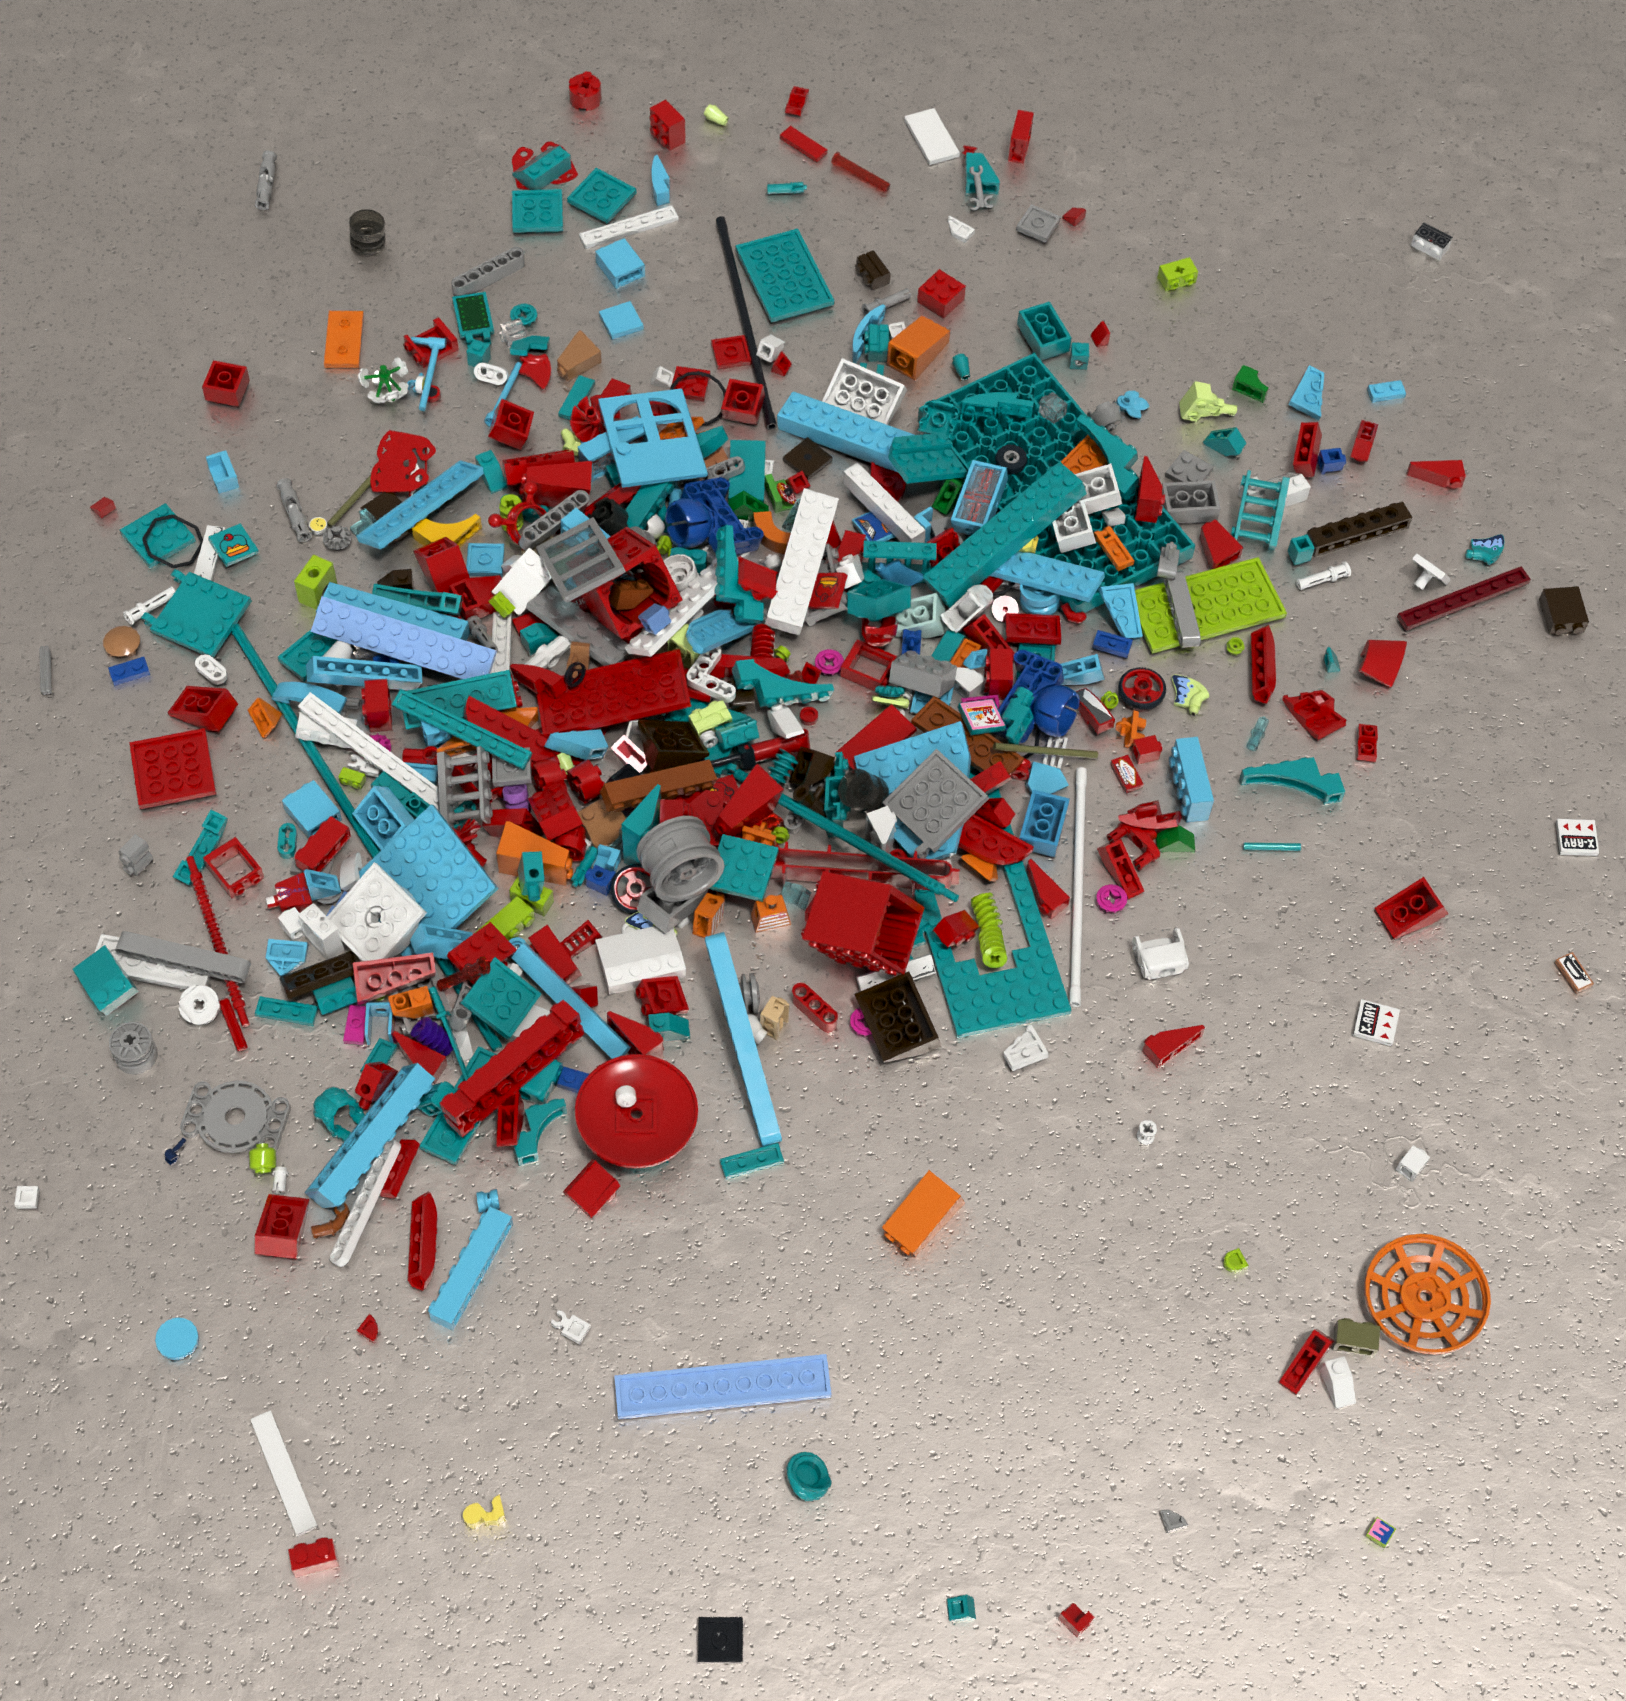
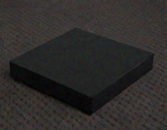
(720, 1640)

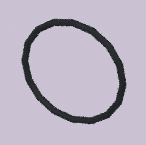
(702, 374)

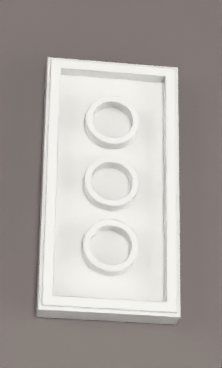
(931, 136)

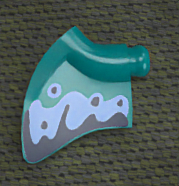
(1486, 549)

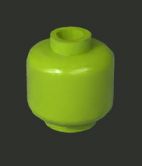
(262, 1158)

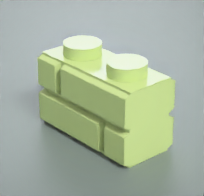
(710, 717)

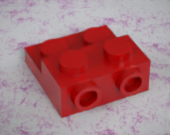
(661, 996)

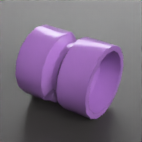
(516, 797)

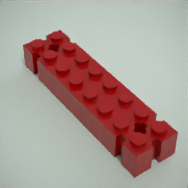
(512, 1068)

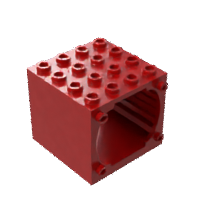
(631, 551)
(863, 923)

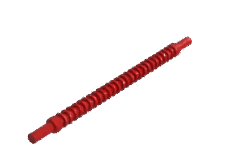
(215, 934)

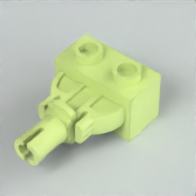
(1201, 402)

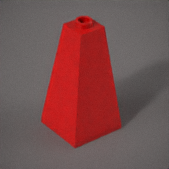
(750, 803)

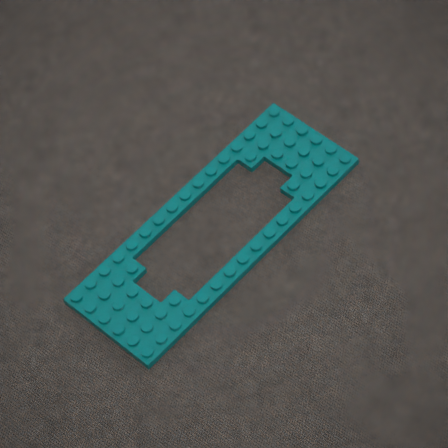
(1003, 997)

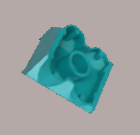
(939, 418)

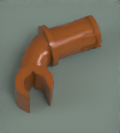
(332, 1226)

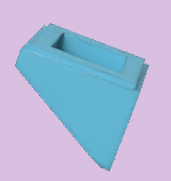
(976, 659)

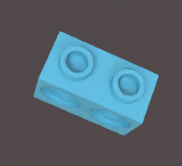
(433, 735)

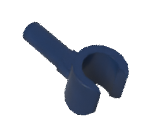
(170, 1154)

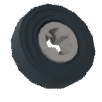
(1011, 451)

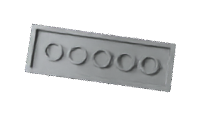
(578, 626)

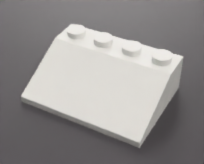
(864, 392)
(639, 956)

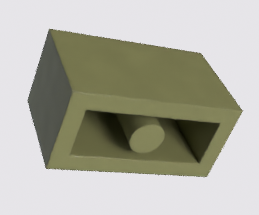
(1356, 1337)

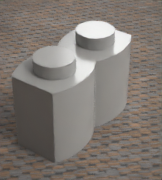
(135, 855)

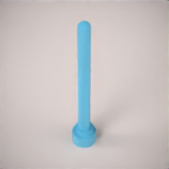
(488, 419)

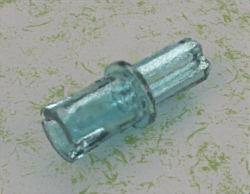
(1257, 733)

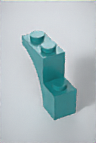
(538, 1119)

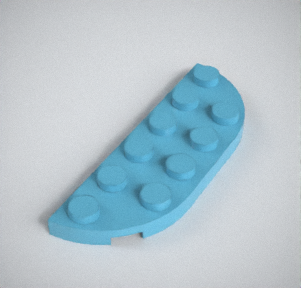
(715, 630)

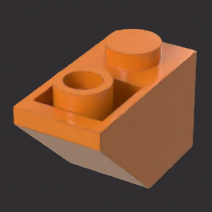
(412, 1003)

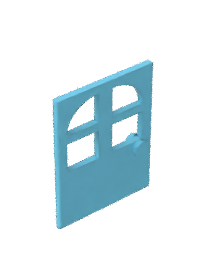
(656, 459)

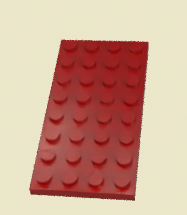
(617, 694)

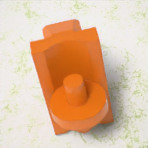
(1129, 726)
(759, 834)

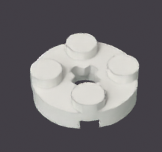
(188, 1004)

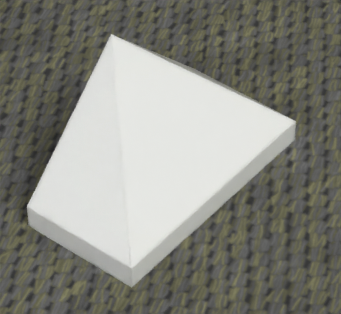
(463, 1044)

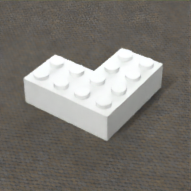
(1073, 526)

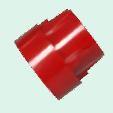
(574, 842)

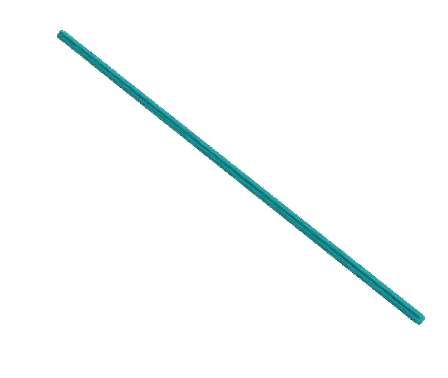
(341, 798)

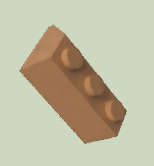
(600, 825)

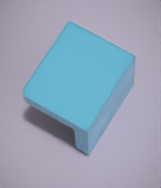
(608, 858)

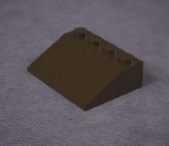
(898, 1019)

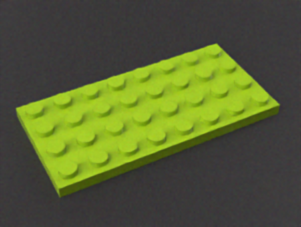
(1222, 603)

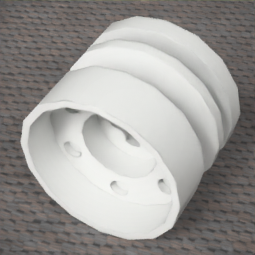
(681, 570)

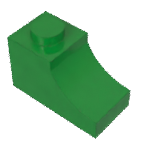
(1248, 384)

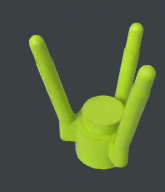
(664, 545)

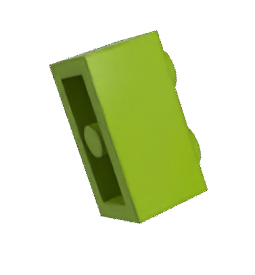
(501, 604)
(352, 778)

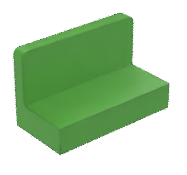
(777, 501)

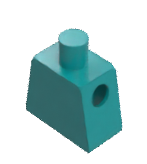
(531, 875)

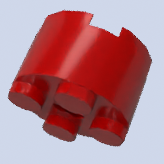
(585, 91)
(547, 773)
(585, 781)

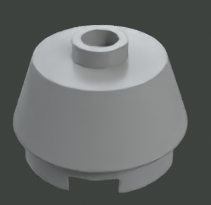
(1106, 415)

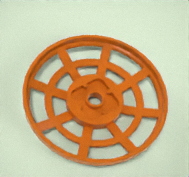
(1434, 1286)

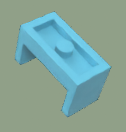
(222, 472)

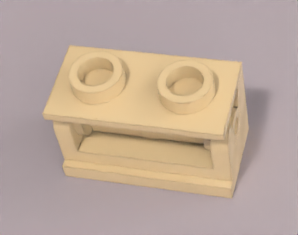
(773, 1016)

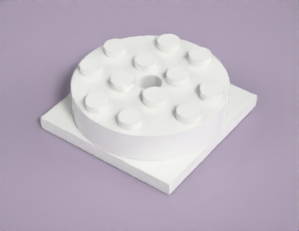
(368, 900)

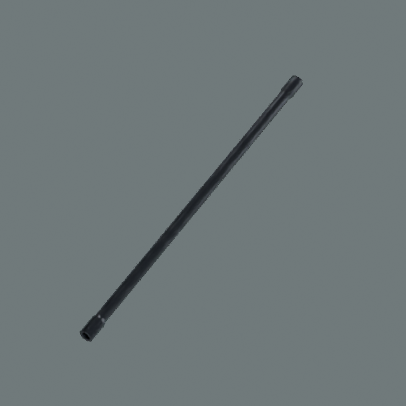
(723, 230)

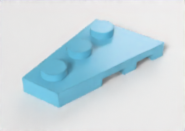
(1309, 393)
(1123, 609)

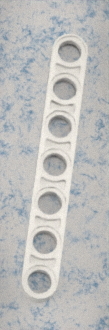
(361, 1210)

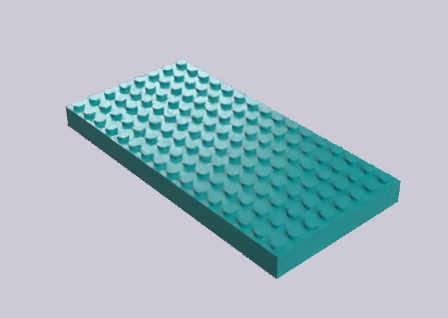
(1046, 445)

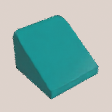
(1331, 661)
(961, 1608)

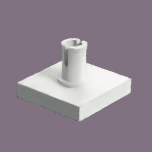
(1429, 572)

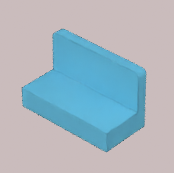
(923, 519)

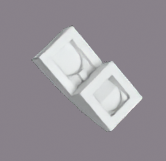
(350, 871)

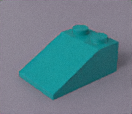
(105, 980)

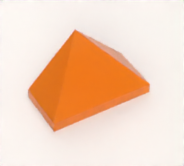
(264, 716)
(527, 716)
(455, 747)
(985, 868)

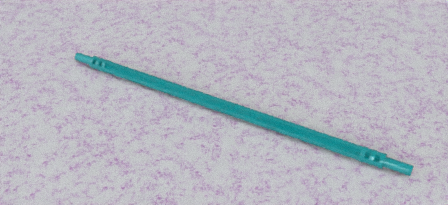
(859, 843)

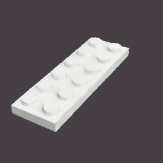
(152, 972)

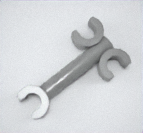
(980, 201)

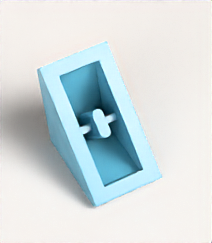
(321, 884)

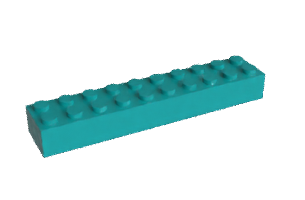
(1005, 534)

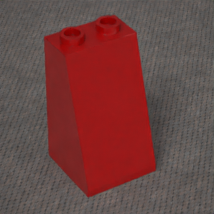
(557, 481)

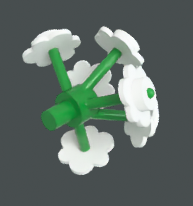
(384, 378)

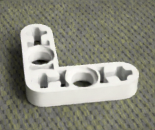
(704, 677)

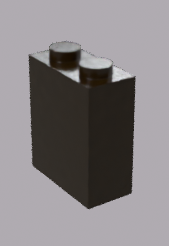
(1563, 610)

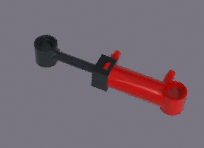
(750, 754)

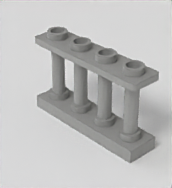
(447, 781)

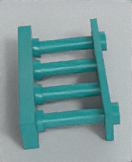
(1273, 521)
(899, 550)

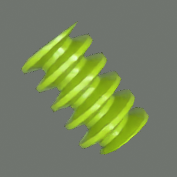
(505, 506)
(985, 911)
(992, 947)

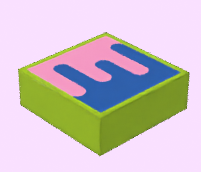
(1380, 1532)

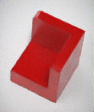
(588, 994)
(1076, 1619)

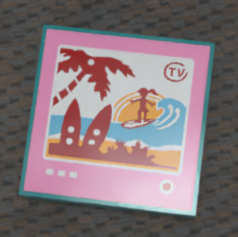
(981, 716)

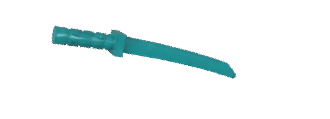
(442, 1014)

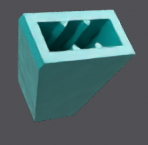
(989, 179)

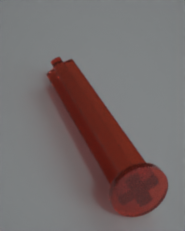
(860, 172)

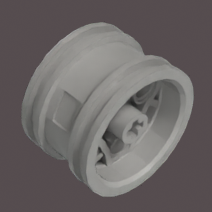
(680, 858)

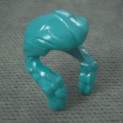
(327, 1105)

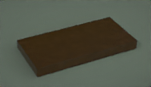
(319, 974)

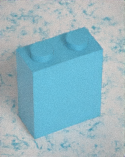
(620, 263)
(310, 808)

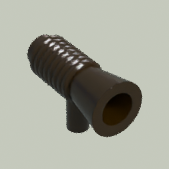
(807, 798)

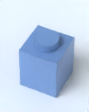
(655, 618)

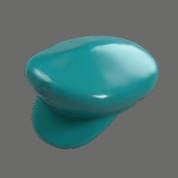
(808, 1476)

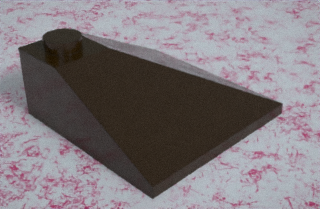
(670, 743)

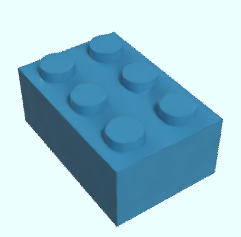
(1044, 822)

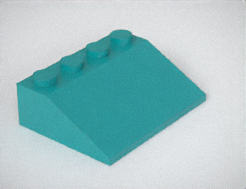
(638, 823)

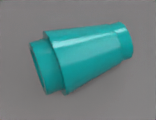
(961, 365)

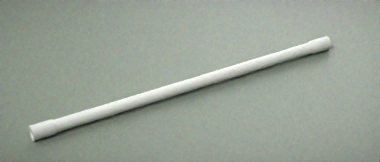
(1075, 990)

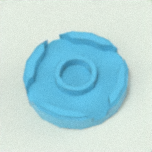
(177, 1338)

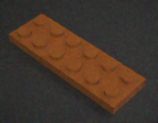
(939, 714)

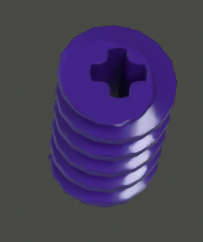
(432, 1035)

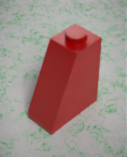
(1219, 545)
(519, 816)

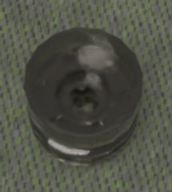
(367, 232)
(862, 791)

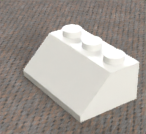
(881, 828)

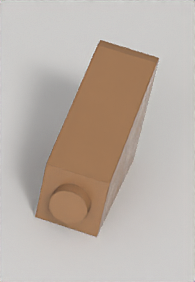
(578, 357)

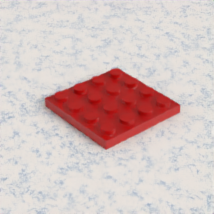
(172, 768)

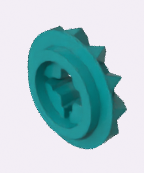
(526, 309)
(889, 691)

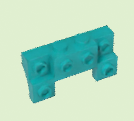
(834, 808)

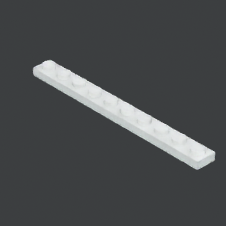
(370, 749)

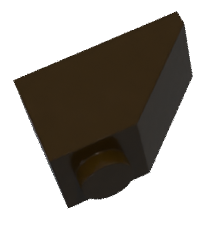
(398, 578)

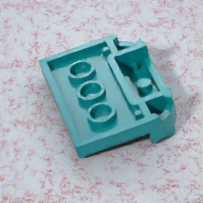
(925, 458)

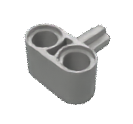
(1168, 561)

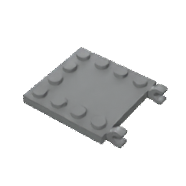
(935, 801)

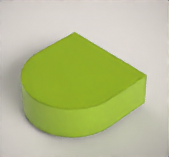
(1235, 1261)

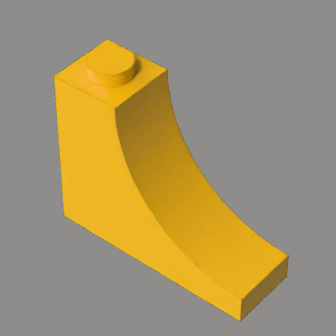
(428, 531)

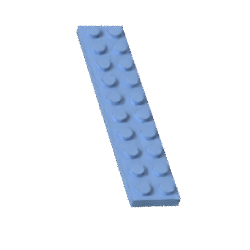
(402, 640)
(722, 1386)

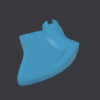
(898, 573)

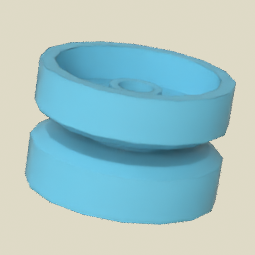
(1038, 601)

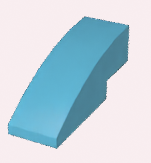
(660, 182)

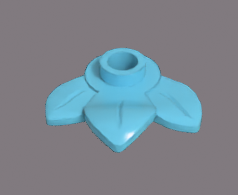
(1132, 404)

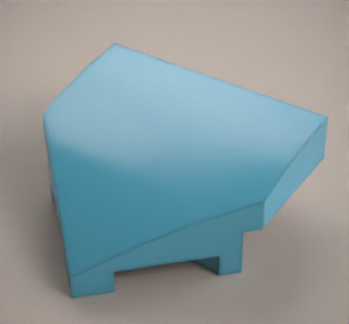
(1045, 778)
(286, 955)

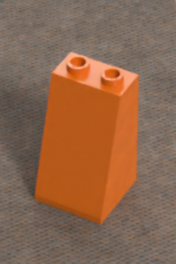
(917, 347)
(516, 840)
(922, 1214)

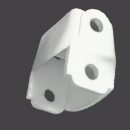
(968, 607)
(1161, 956)

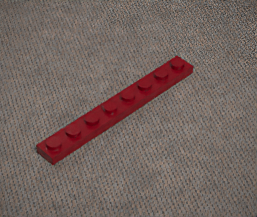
(1463, 598)

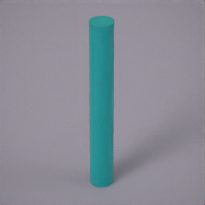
(1272, 846)

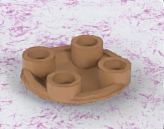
(121, 641)

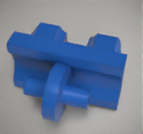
(911, 641)

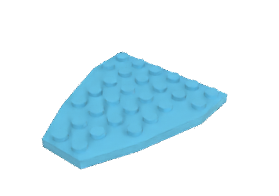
(900, 759)

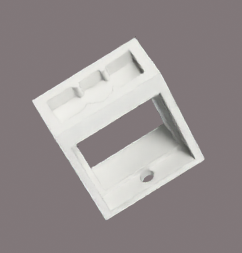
(321, 934)

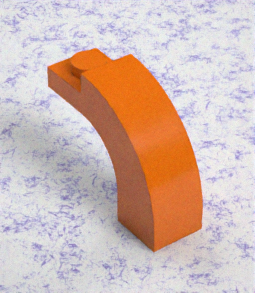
(773, 537)

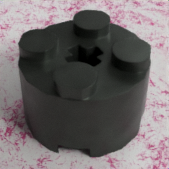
(609, 516)

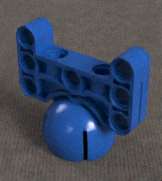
(705, 511)
(1048, 693)

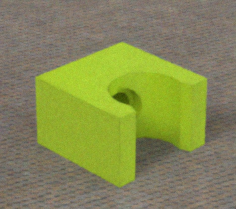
(313, 580)

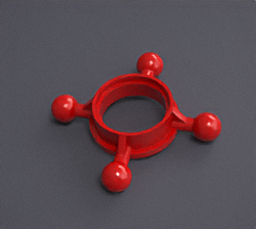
(510, 522)

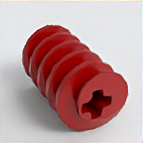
(762, 641)

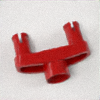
(1142, 838)

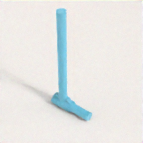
(435, 344)

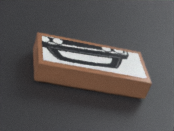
(1574, 972)

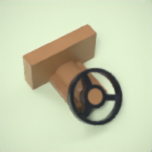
(577, 663)

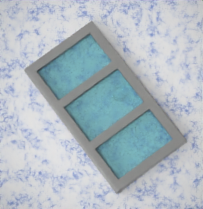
(580, 560)

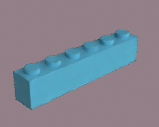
(355, 672)
(471, 1268)

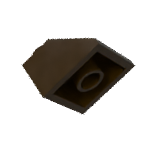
(811, 767)

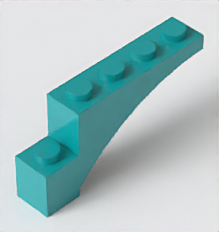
(1116, 453)
(727, 588)
(435, 601)
(774, 689)
(1299, 775)

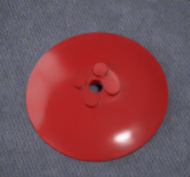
(662, 1097)

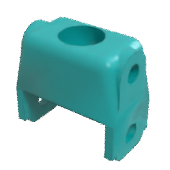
(543, 1084)

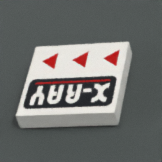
(1577, 837)
(1376, 1022)

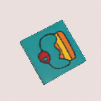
(233, 545)

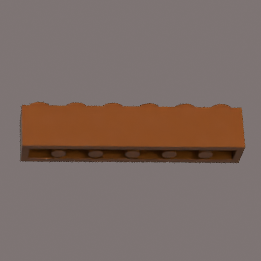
(673, 782)

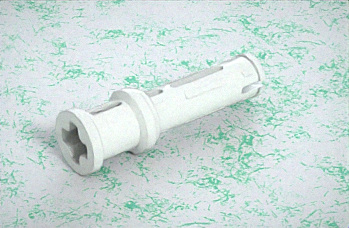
(1331, 573)
(137, 612)

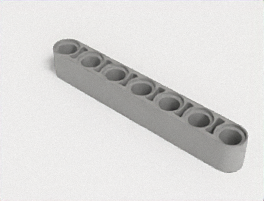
(183, 957)

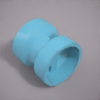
(487, 1200)

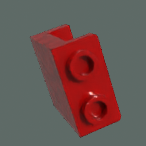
(422, 353)

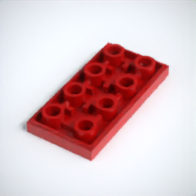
(882, 731)

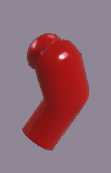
(1071, 616)

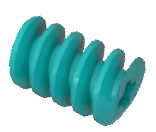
(782, 766)

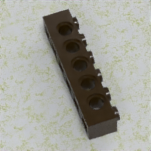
(1359, 528)

